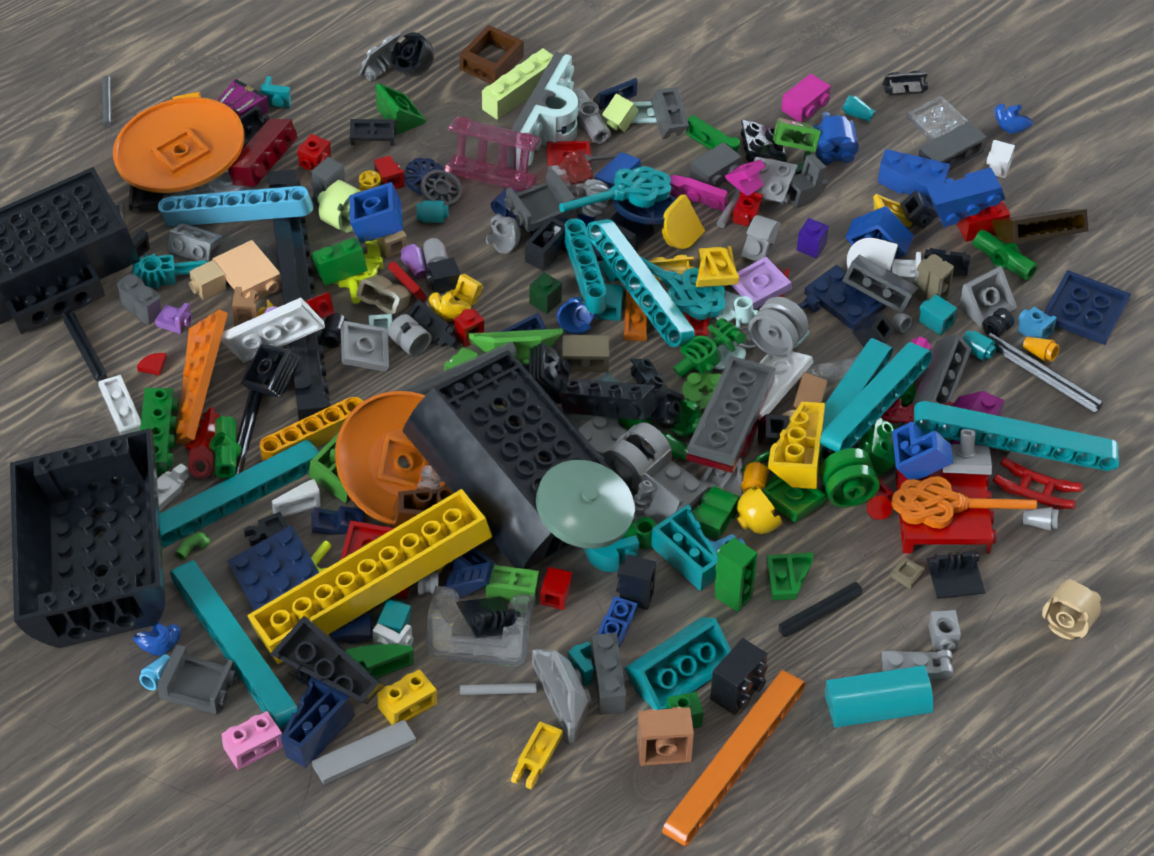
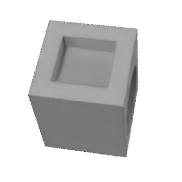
(939, 624)

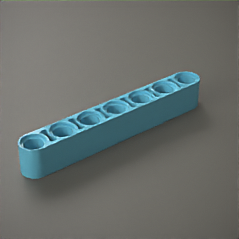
(236, 206)

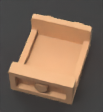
(250, 269)

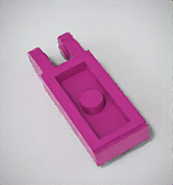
(699, 192)

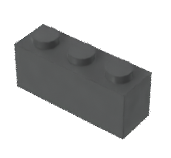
(956, 146)
(880, 283)
(608, 674)

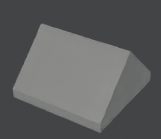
(987, 294)

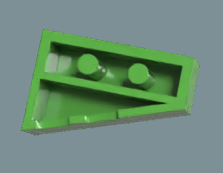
(325, 473)

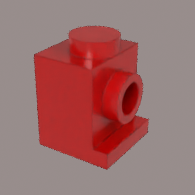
(389, 172)
(747, 208)
(466, 321)

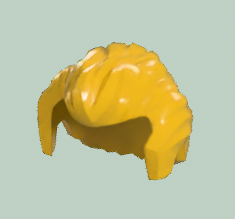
(447, 306)

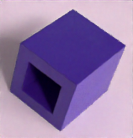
(812, 238)

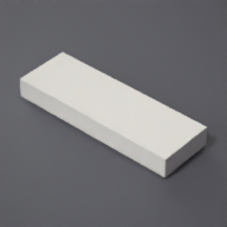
(120, 405)

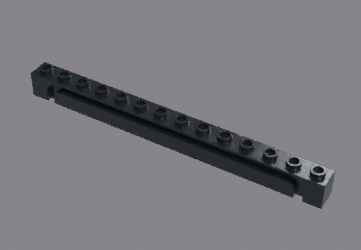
(297, 284)

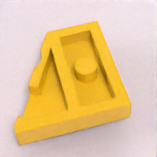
(716, 269)

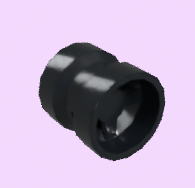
(998, 322)

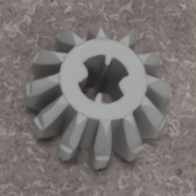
(589, 188)

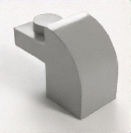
(760, 235)

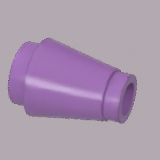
(413, 259)

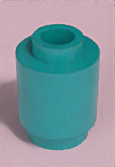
(432, 211)
(980, 345)

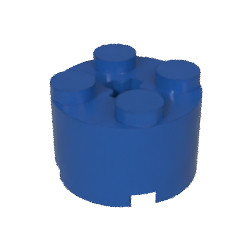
(837, 140)

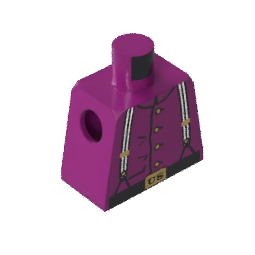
(243, 98)

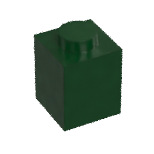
(545, 292)

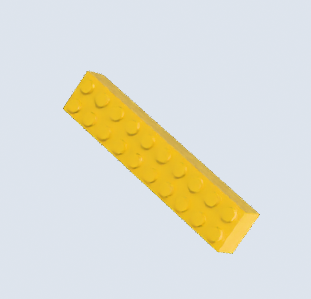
(375, 570)

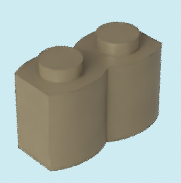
(384, 294)

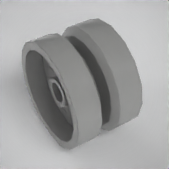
(778, 326)

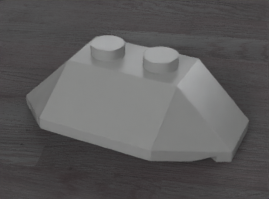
(563, 690)

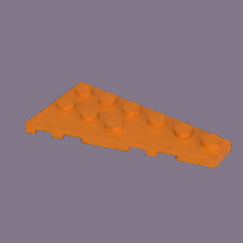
(199, 363)

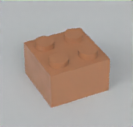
(665, 736)

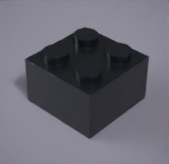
(739, 676)

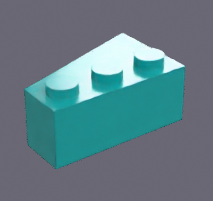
(686, 548)

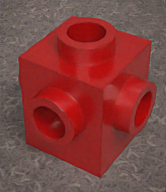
(313, 152)

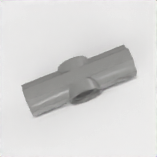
(590, 118)

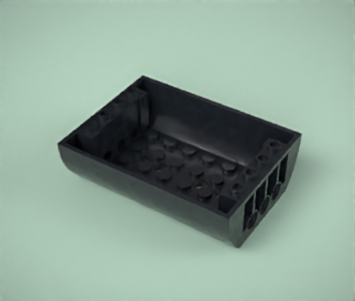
(496, 462)
(57, 546)

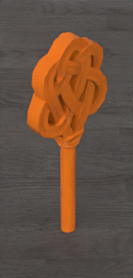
(935, 502)

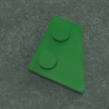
(788, 574)

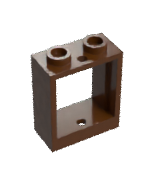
(491, 72)

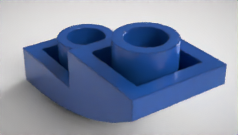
(618, 618)

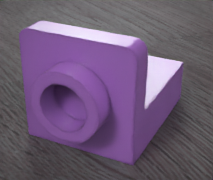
(174, 318)

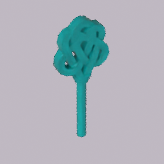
(641, 186)
(695, 301)

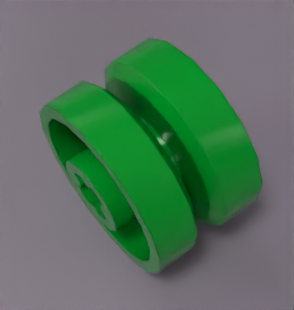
(849, 477)

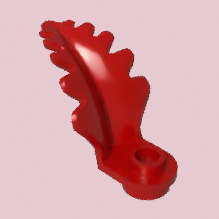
(200, 448)

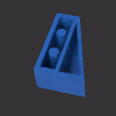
(910, 173)
(965, 196)

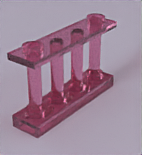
(486, 172)

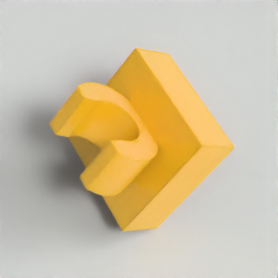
(468, 289)

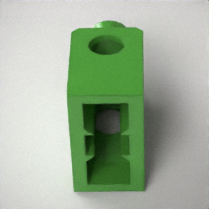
(793, 135)

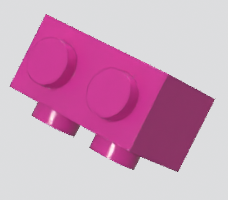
(806, 98)

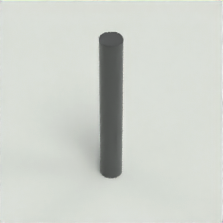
(106, 95)

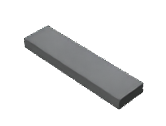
(364, 752)

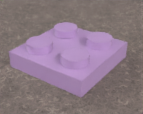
(761, 282)

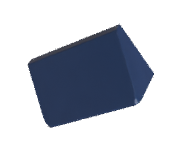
(626, 90)

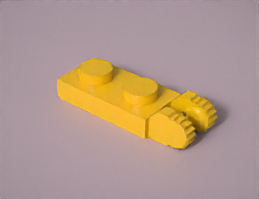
(537, 753)

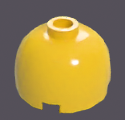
(757, 512)

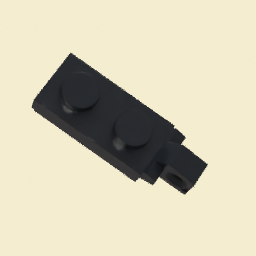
(440, 330)

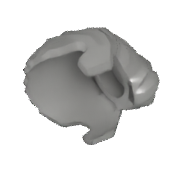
(505, 234)

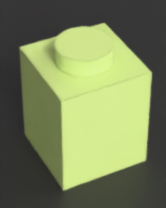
(620, 113)

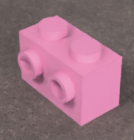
(252, 740)

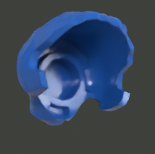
(1010, 120)
(574, 317)
(159, 640)

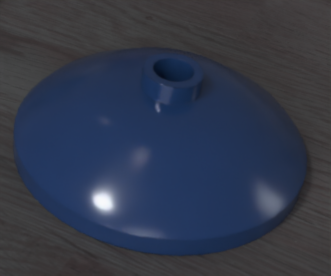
(644, 216)

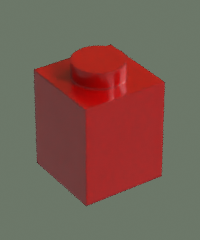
(556, 588)

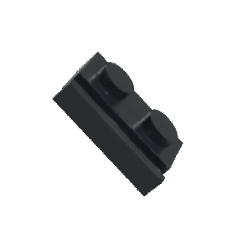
(143, 199)

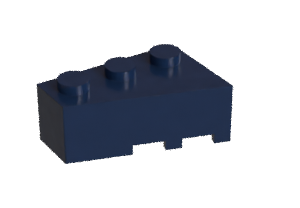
(317, 722)

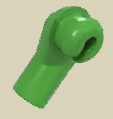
(190, 542)

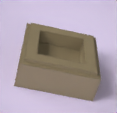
(907, 572)

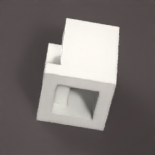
(1000, 158)

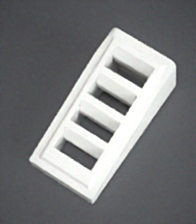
(298, 499)

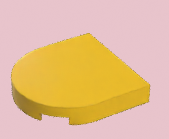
(681, 224)

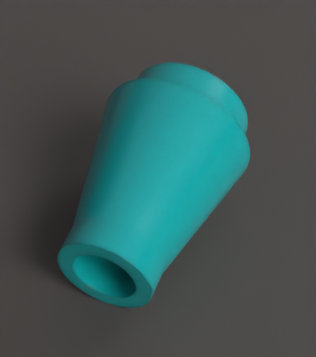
(857, 108)

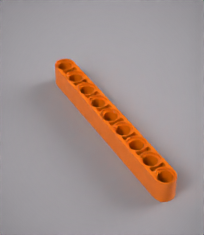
(733, 758)

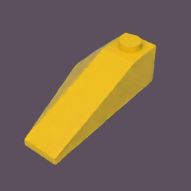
(798, 450)

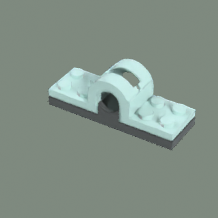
(548, 108)

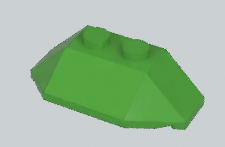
(521, 339)

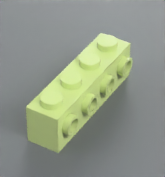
(515, 86)

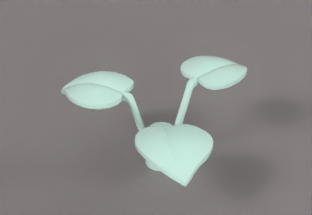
(741, 309)

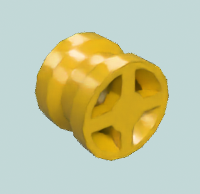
(369, 179)

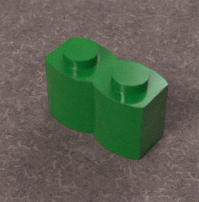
(716, 512)

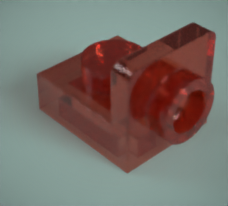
(576, 168)

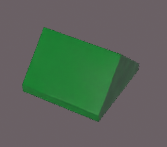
(398, 107)

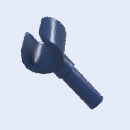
(811, 302)

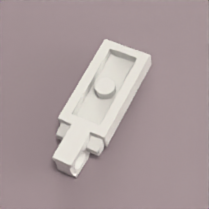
(171, 484)

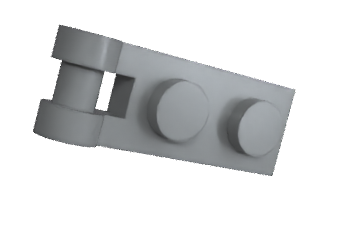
(903, 659)

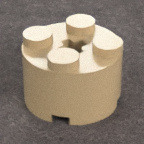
(1072, 610)

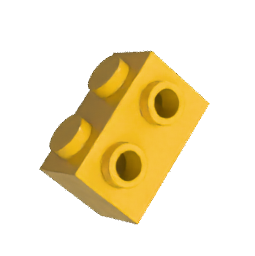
(407, 697)

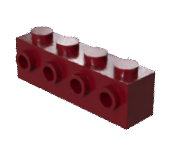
(262, 152)

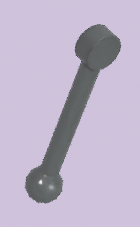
(604, 157)

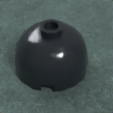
(413, 55)

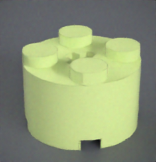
(335, 205)

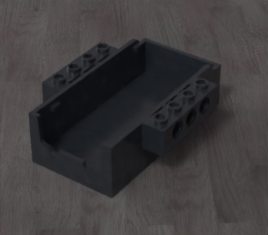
(59, 249)

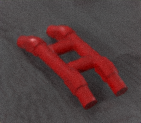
(1030, 475)

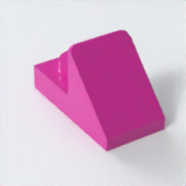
(747, 177)

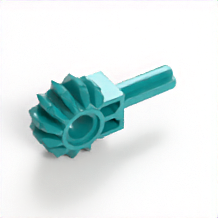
(161, 269)

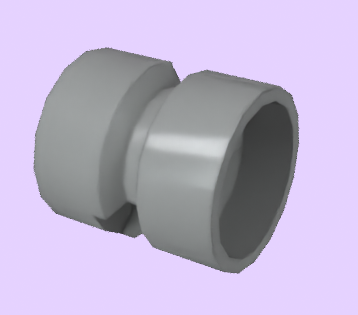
(409, 335)

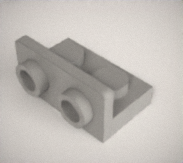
(192, 242)

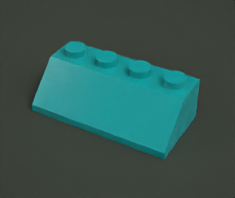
(679, 663)

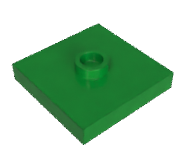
(792, 501)

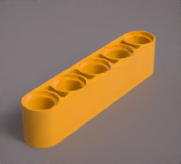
(316, 428)

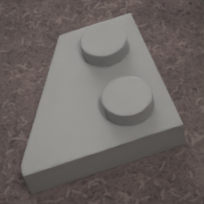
(724, 480)

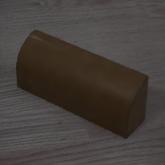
(1041, 225)

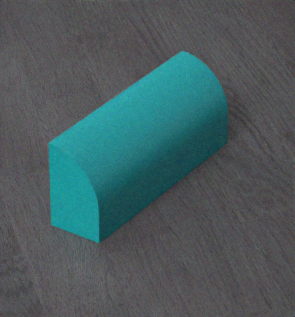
(879, 696)

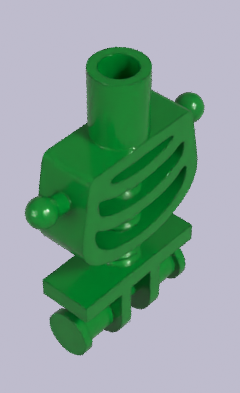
(703, 352)

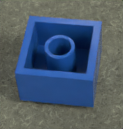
(376, 212)

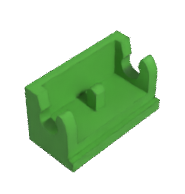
(511, 581)

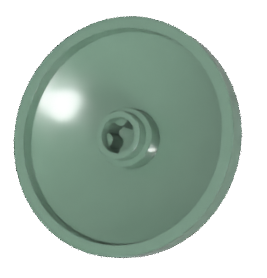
(585, 504)

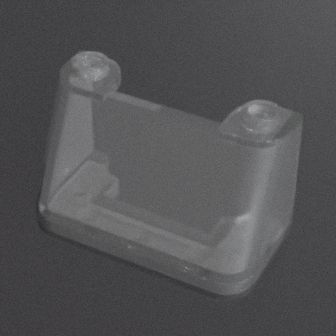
(453, 640)

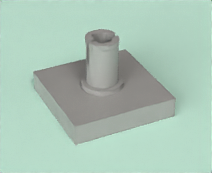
(969, 457)

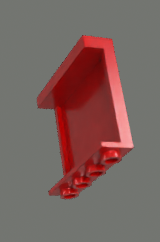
(967, 527)

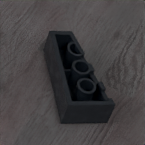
(323, 658)

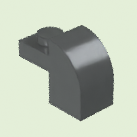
(809, 183)

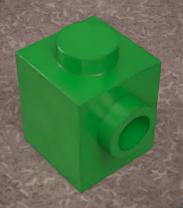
(690, 701)

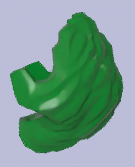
(690, 416)

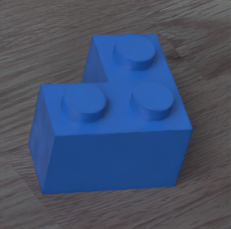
(881, 225)
(920, 453)

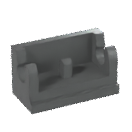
(669, 112)

